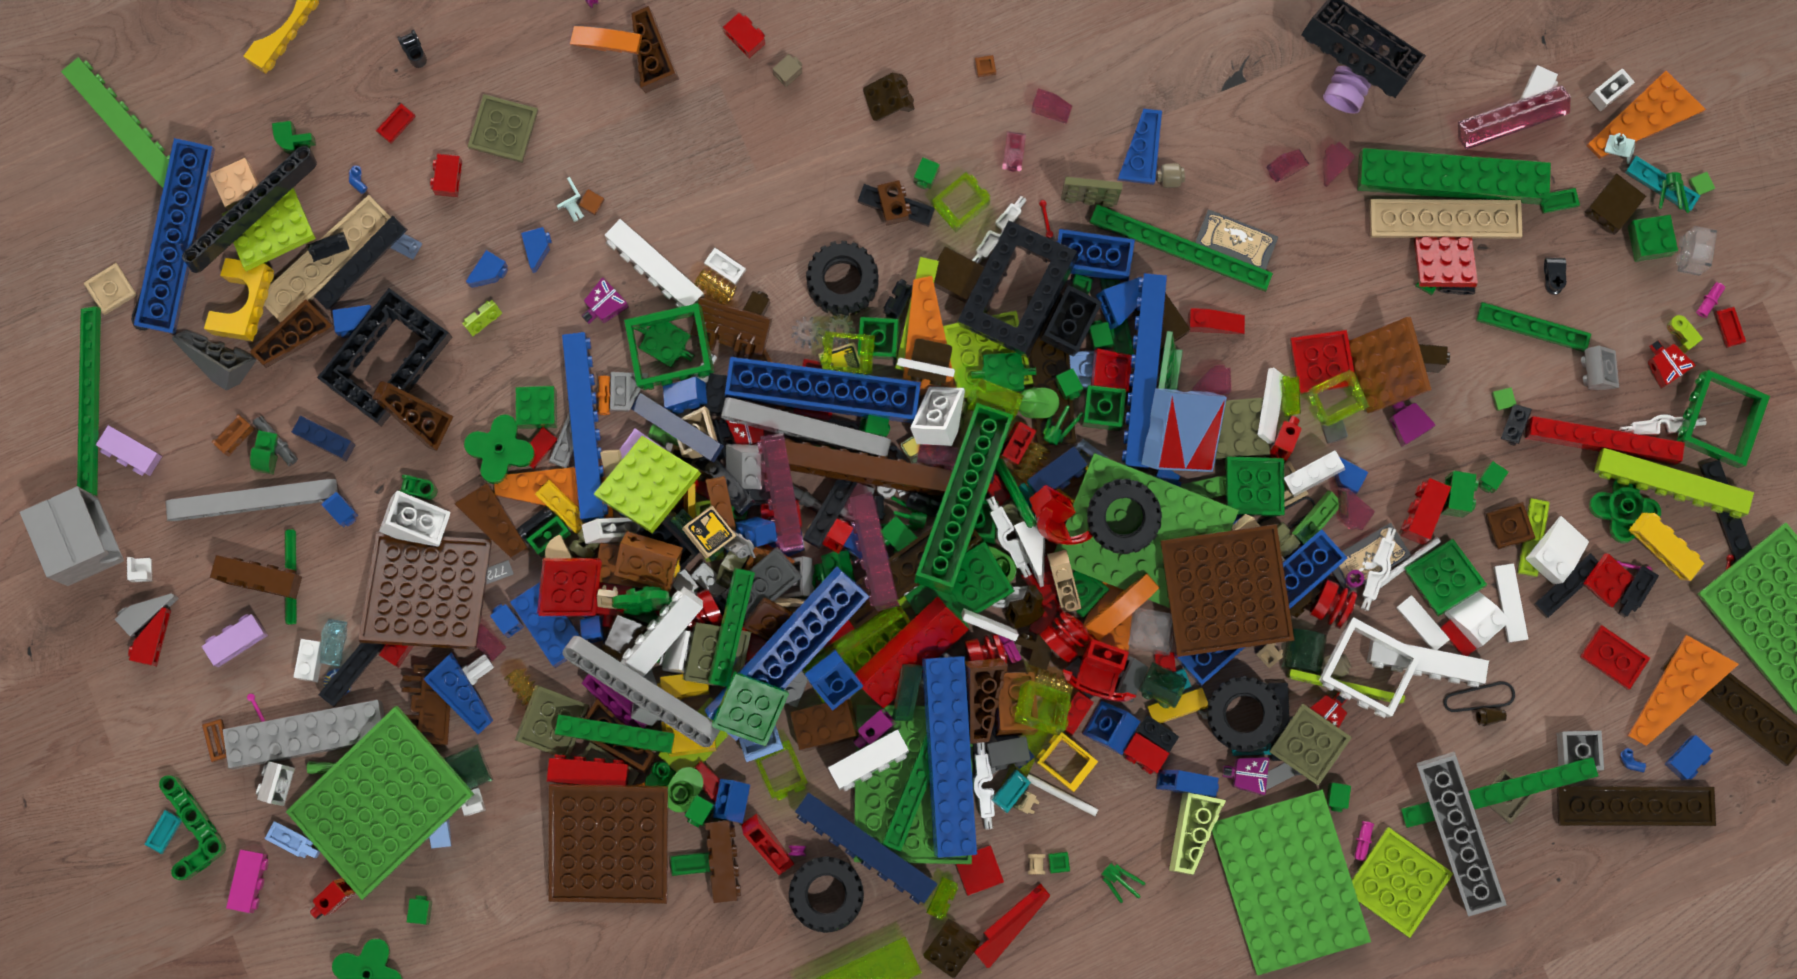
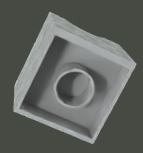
(71, 536)

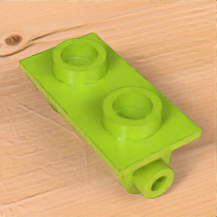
(488, 313)

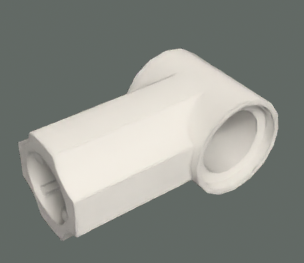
(477, 668)

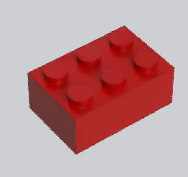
(1425, 511)

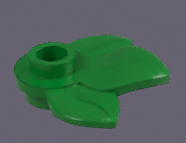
(662, 779)

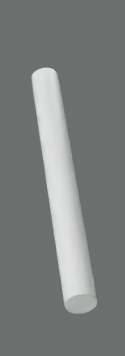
(1410, 560)
(1062, 795)

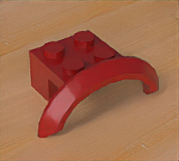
(1051, 512)
(1100, 671)

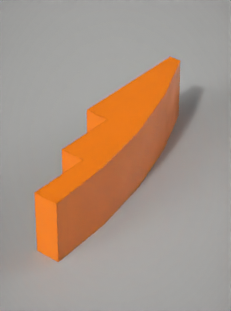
(606, 39)
(1123, 606)

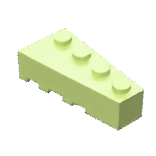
(1193, 830)

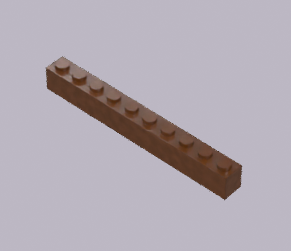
(867, 469)

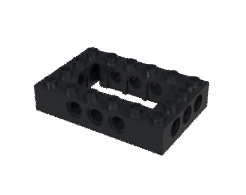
(1334, 25)
(365, 337)
(1024, 337)

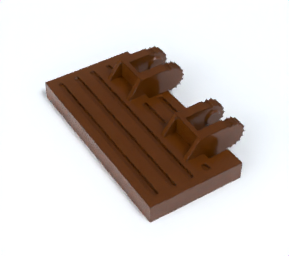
(734, 327)
(432, 709)

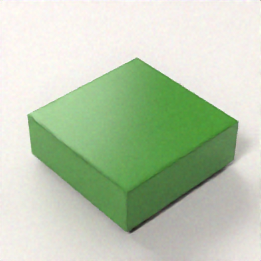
(1702, 183)
(1504, 399)

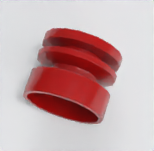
(1333, 604)
(709, 612)
(1066, 636)
(986, 651)

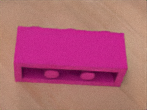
(247, 881)

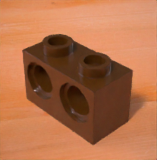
(889, 203)

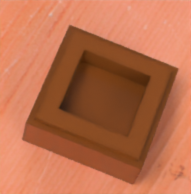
(985, 66)
(591, 202)

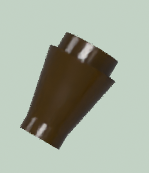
(1490, 716)

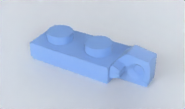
(291, 841)

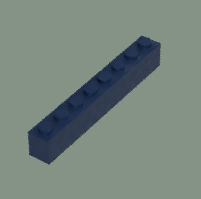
(866, 848)

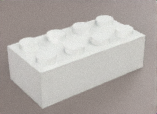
(869, 759)

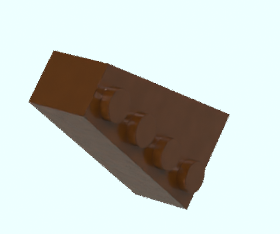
(653, 56)
(293, 333)
(416, 415)
(489, 515)
(256, 577)
(983, 687)
(638, 758)
(722, 861)

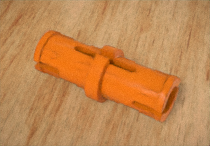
(603, 395)

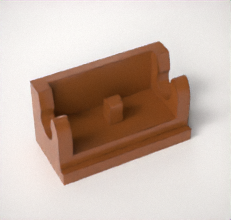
(233, 435)

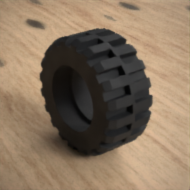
(837, 254)
(1130, 542)
(1271, 714)
(799, 894)

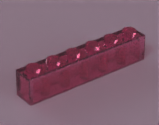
(1514, 117)
(781, 491)
(874, 552)

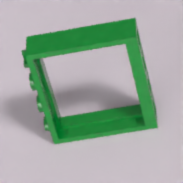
(663, 317)
(1750, 429)

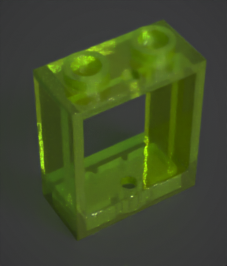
(955, 223)
(866, 355)
(994, 397)
(1361, 402)
(1025, 704)
(797, 787)

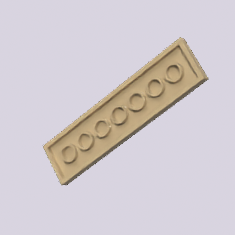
(1445, 218)
(307, 277)

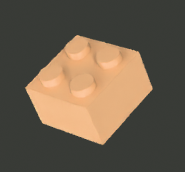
(234, 182)

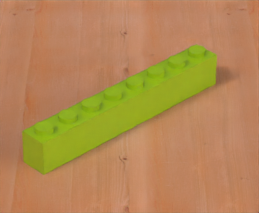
(1673, 482)

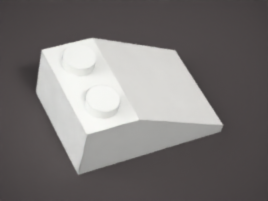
(938, 416)
(414, 520)
(1034, 548)
(1558, 551)
(1478, 619)
(676, 655)
(275, 783)

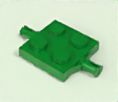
(665, 343)
(1004, 371)

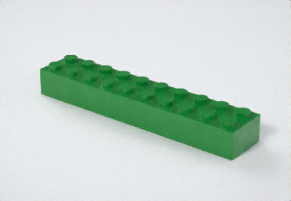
(1453, 176)
(963, 499)

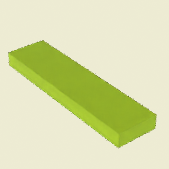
(1538, 516)

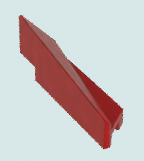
(1010, 925)

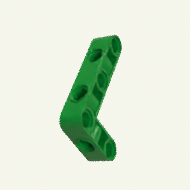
(200, 827)

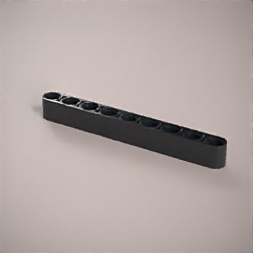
(249, 209)

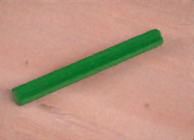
(1015, 493)
(290, 563)

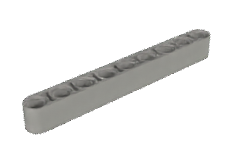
(804, 428)
(250, 500)
(640, 691)

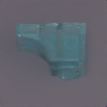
(332, 642)

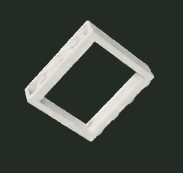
(1383, 639)

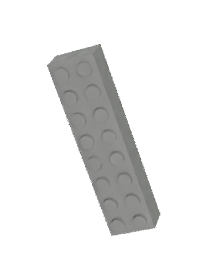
(300, 734)
(1461, 834)

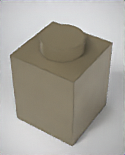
(787, 70)

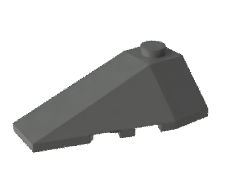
(219, 363)

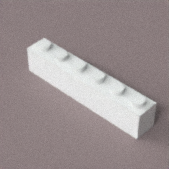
(653, 265)
(662, 632)
(1433, 663)

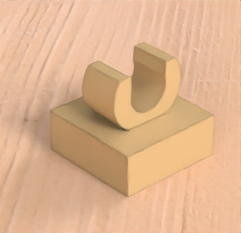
(604, 597)
(1270, 655)
(1025, 802)

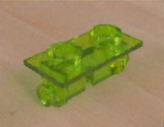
(1291, 395)
(945, 891)

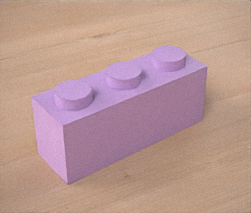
(128, 451)
(234, 640)

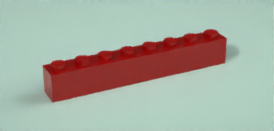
(1599, 438)

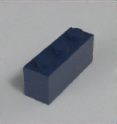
(323, 438)
(1059, 472)

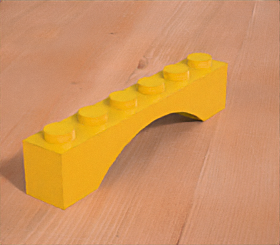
(265, 51)

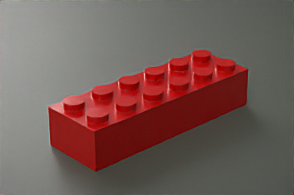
(923, 638)

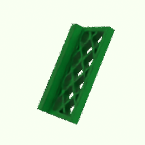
(1170, 364)

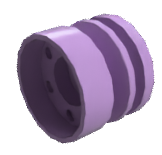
(1346, 90)

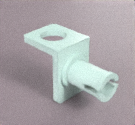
(1620, 146)
(571, 204)

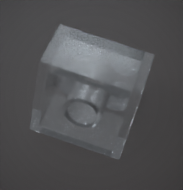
(1696, 250)
(1151, 631)

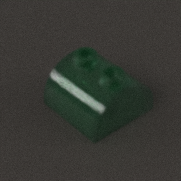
(1305, 651)
(1162, 686)
(470, 766)

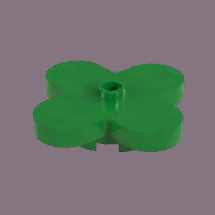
(513, 451)
(1610, 507)
(642, 601)
(372, 959)

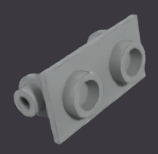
(740, 546)

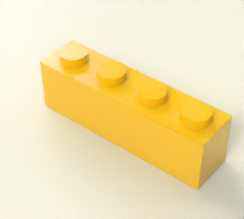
(1667, 546)

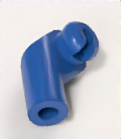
(355, 179)
(1629, 761)

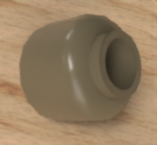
(1171, 175)
(1341, 668)

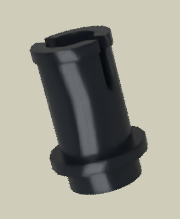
(880, 506)

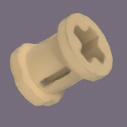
(1036, 863)

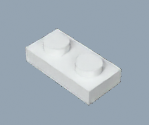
(725, 266)

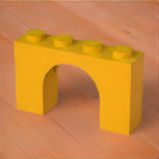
(244, 322)
(682, 689)

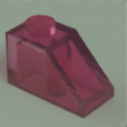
(1051, 106)
(1014, 151)
(1335, 162)
(1287, 165)
(1215, 380)
(937, 456)
(1353, 509)
(489, 643)

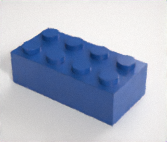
(1099, 254)
(550, 632)

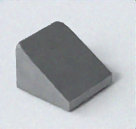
(1335, 432)

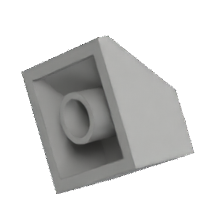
(745, 465)

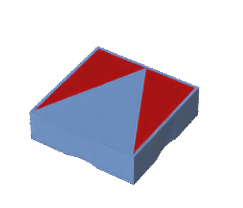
(1184, 430)

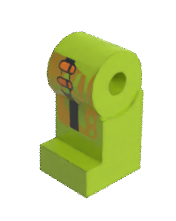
(1684, 332)

